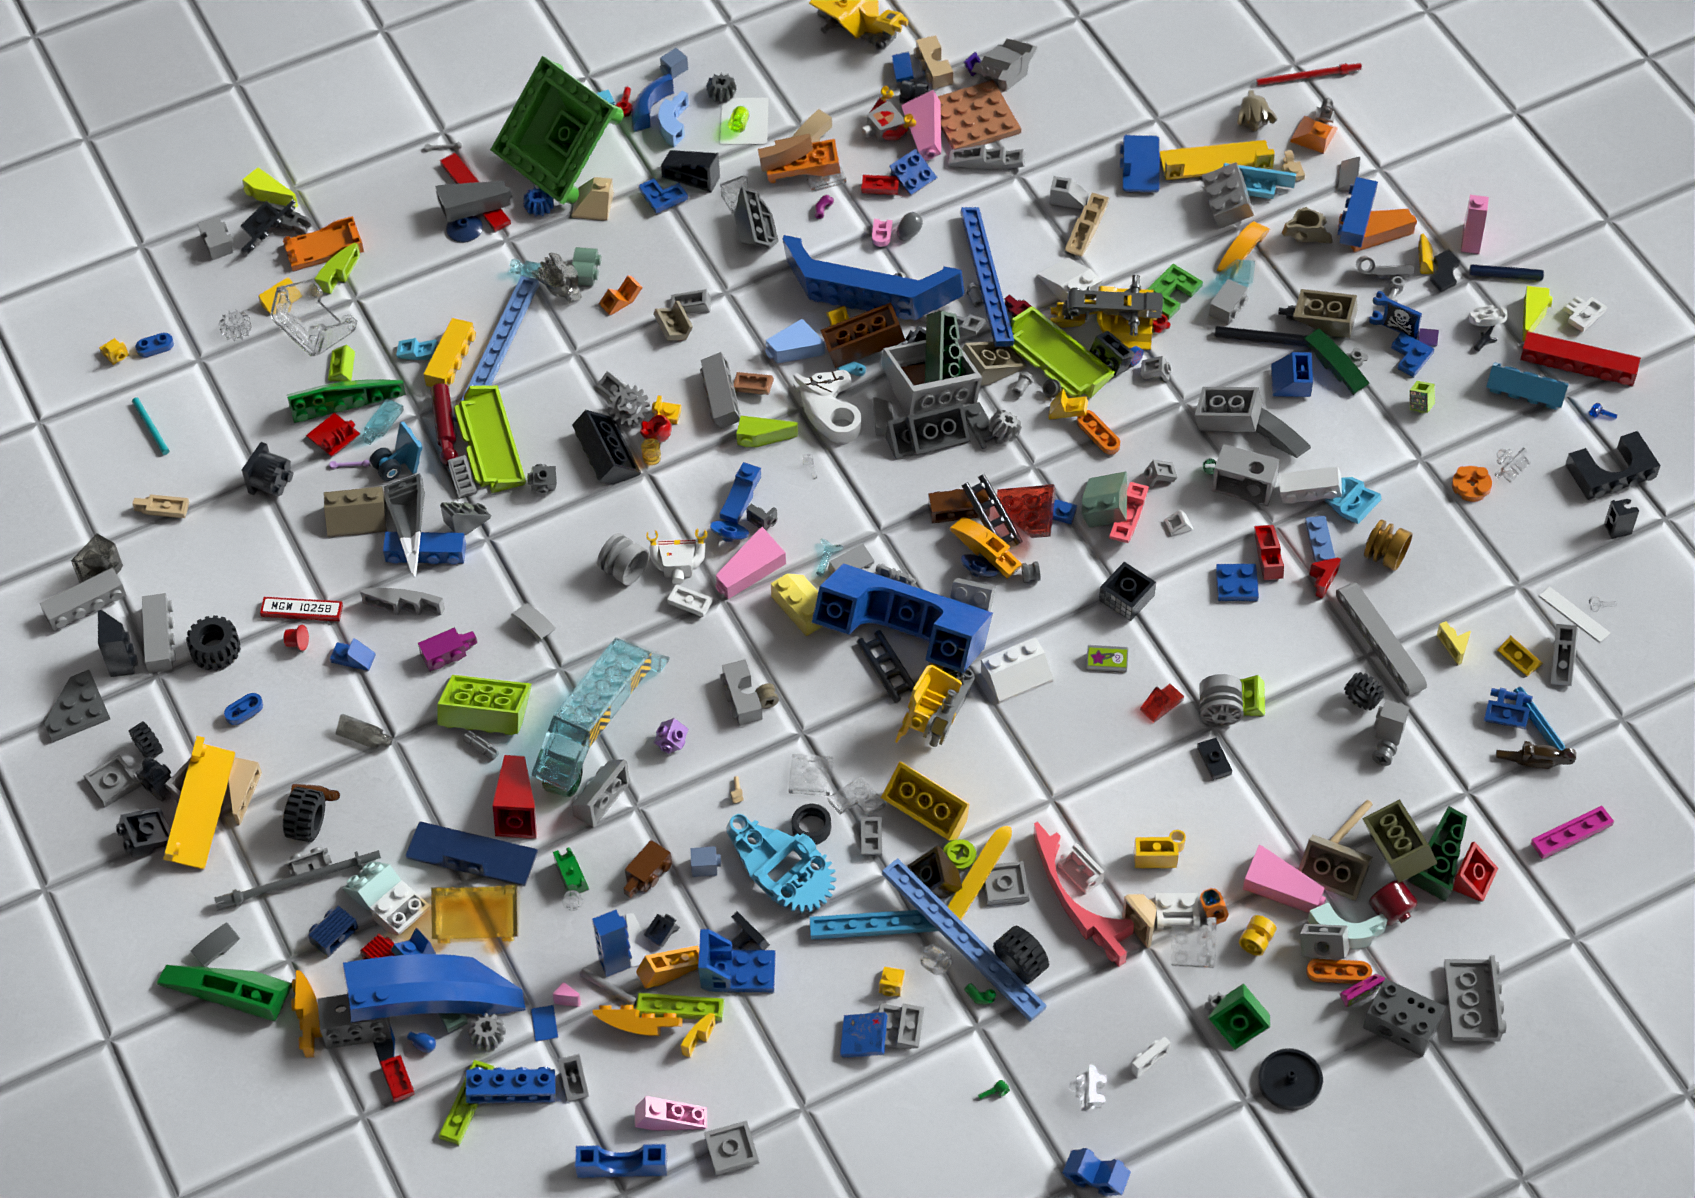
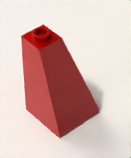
(514, 801)

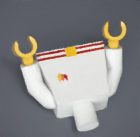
(677, 557)

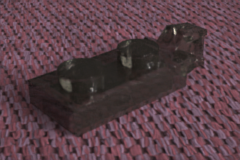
(362, 732)

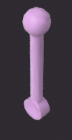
(333, 464)

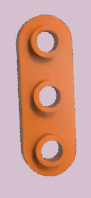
(1097, 426)
(1348, 968)

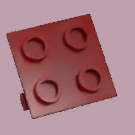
(333, 434)

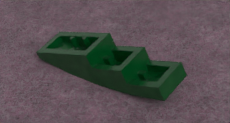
(1336, 360)

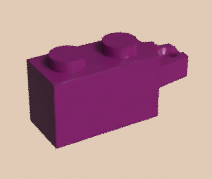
(445, 648)

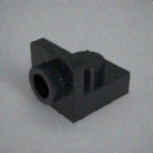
(661, 929)

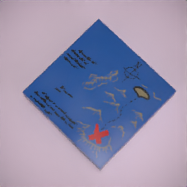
(863, 1035)

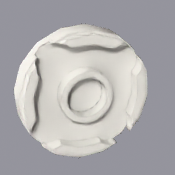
(1488, 316)

